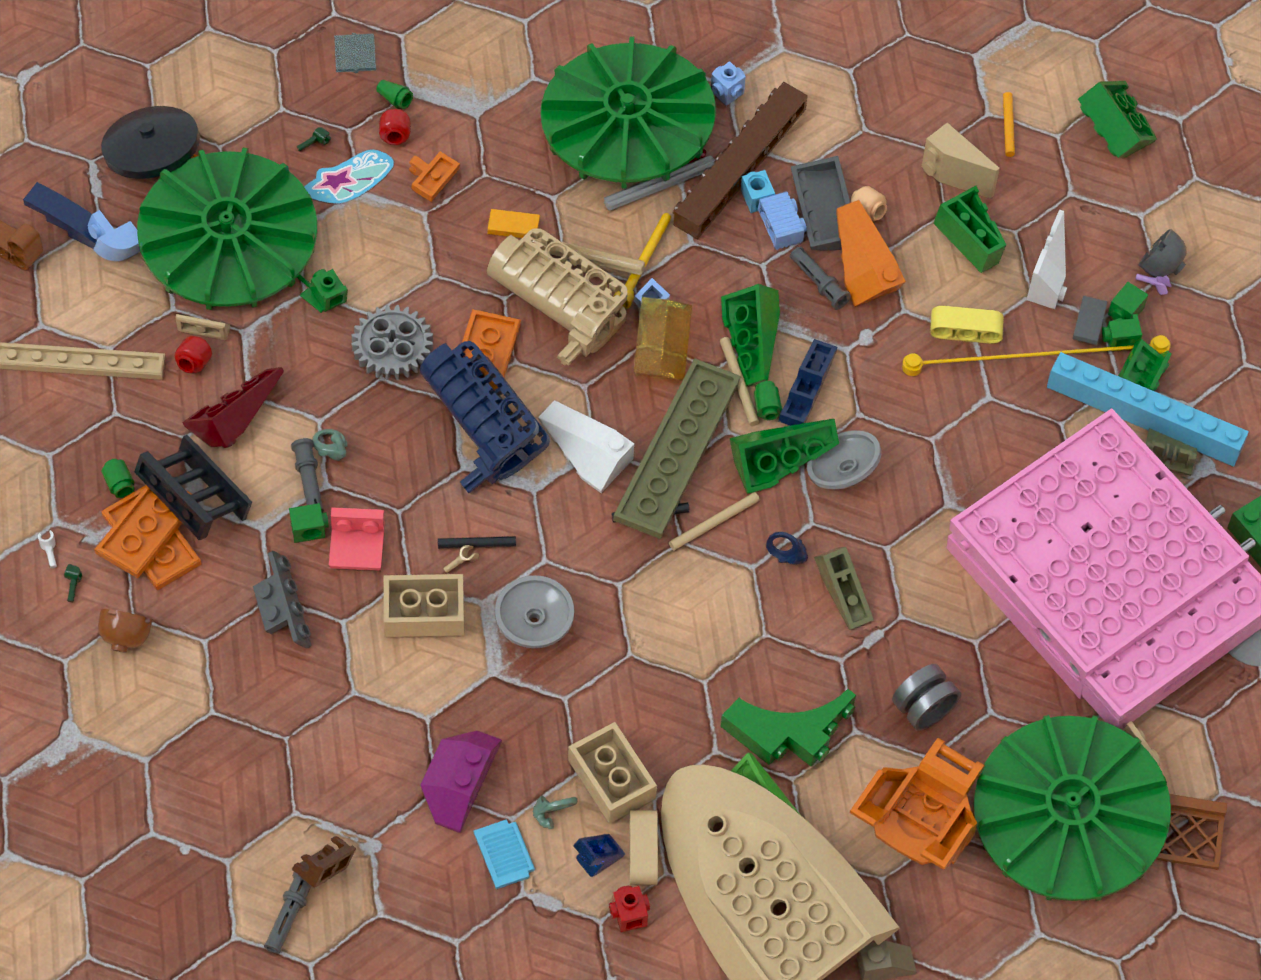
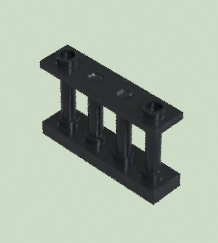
(179, 501)

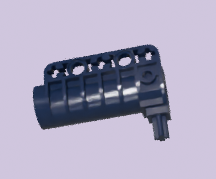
(483, 413)

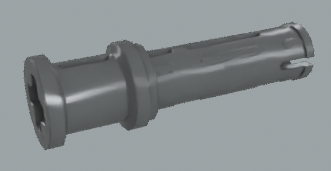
(826, 284)
(306, 466)
(291, 898)

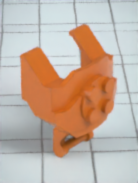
(923, 807)

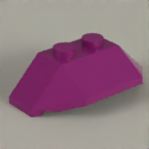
(457, 776)

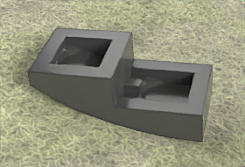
(1089, 320)

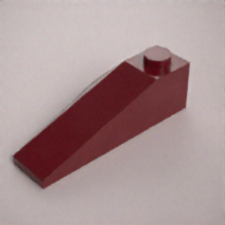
(229, 419)

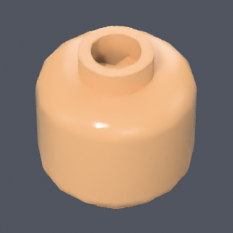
(872, 201)

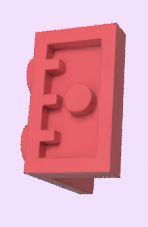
(356, 539)

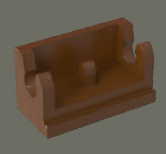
(325, 863)

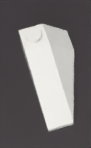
(1050, 269)
(589, 445)

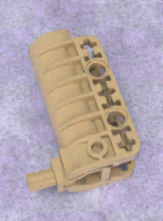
(561, 291)

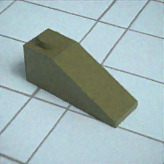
(844, 586)

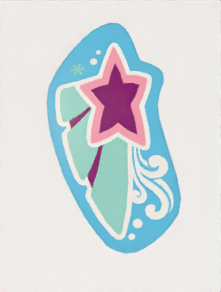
(350, 177)

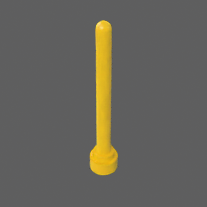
(645, 256)

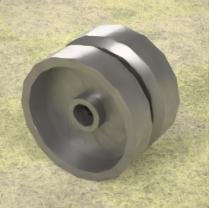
(926, 697)

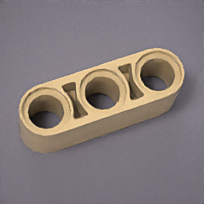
(643, 847)

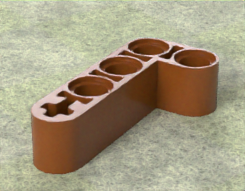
(20, 246)

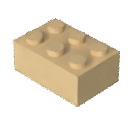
(423, 605)
(612, 772)

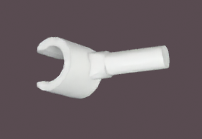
(48, 546)

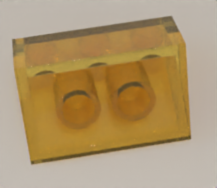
(662, 339)

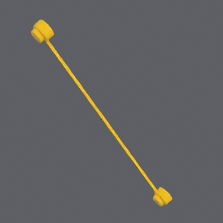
(913, 363)

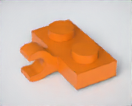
(432, 176)

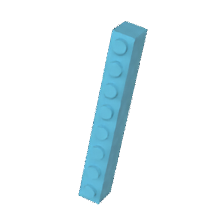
(1147, 408)

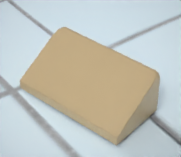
(202, 327)

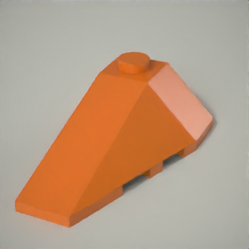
(866, 258)

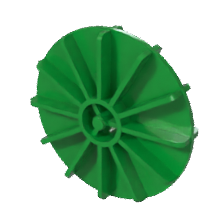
(628, 112)
(227, 229)
(1072, 808)

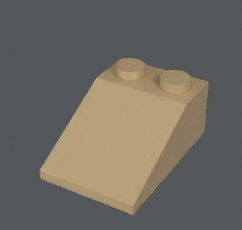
(958, 162)

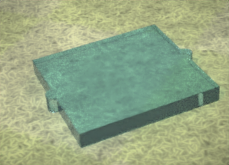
(355, 52)

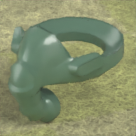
(336, 450)
(544, 806)

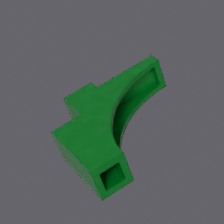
(773, 733)

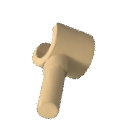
(462, 558)

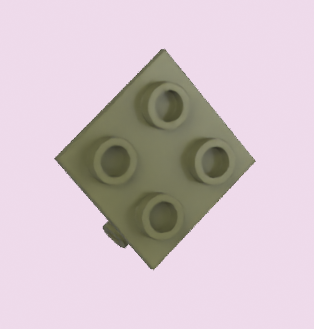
(1172, 453)

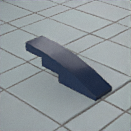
(61, 212)
(808, 383)

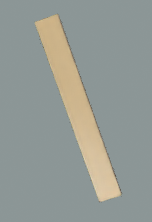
(82, 361)

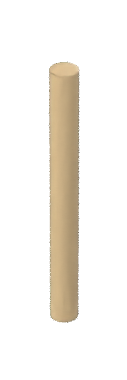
(741, 388)
(714, 521)

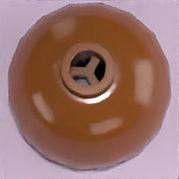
(123, 629)

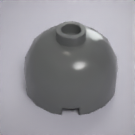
(1165, 256)

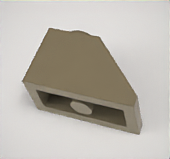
(885, 961)

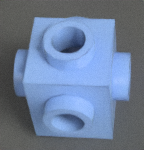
(728, 83)

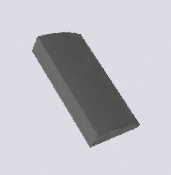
(820, 192)

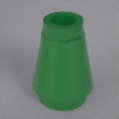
(396, 94)

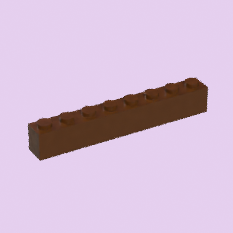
(741, 157)

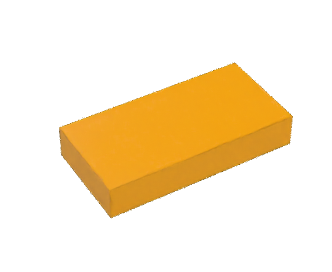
(512, 223)

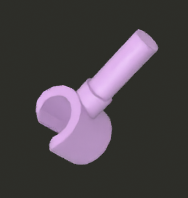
(1160, 282)

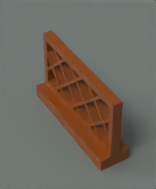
(1201, 810)

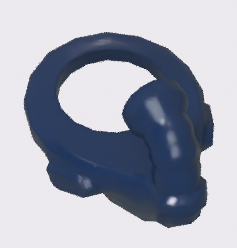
(794, 556)

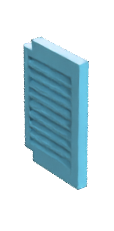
(504, 853)

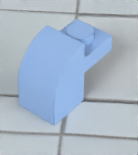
(113, 243)

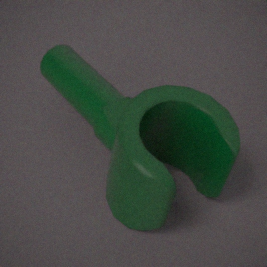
(320, 135)
(75, 575)

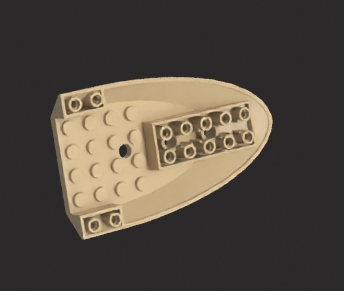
(827, 902)

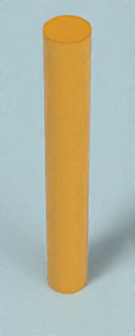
(1008, 124)

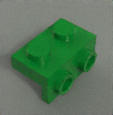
(1145, 365)

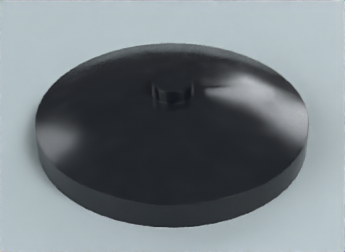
(150, 141)

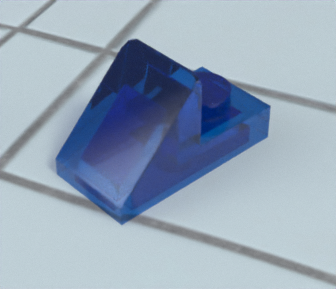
(597, 853)

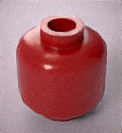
(394, 127)
(193, 354)

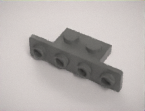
(280, 603)

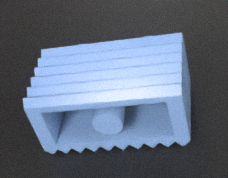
(781, 220)

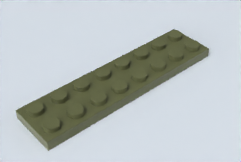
(677, 448)

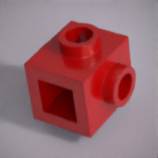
(630, 908)

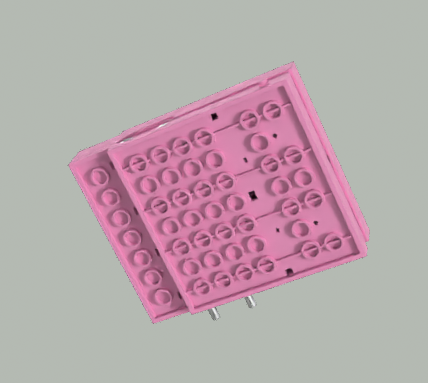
(1111, 569)

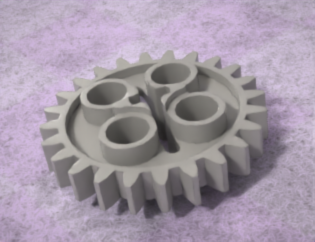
(392, 342)

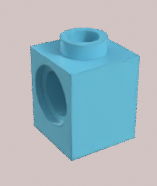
(752, 181)

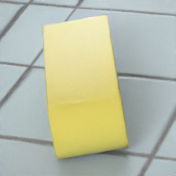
(967, 324)

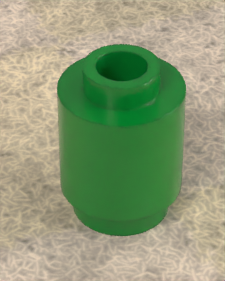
(767, 400)
(118, 478)

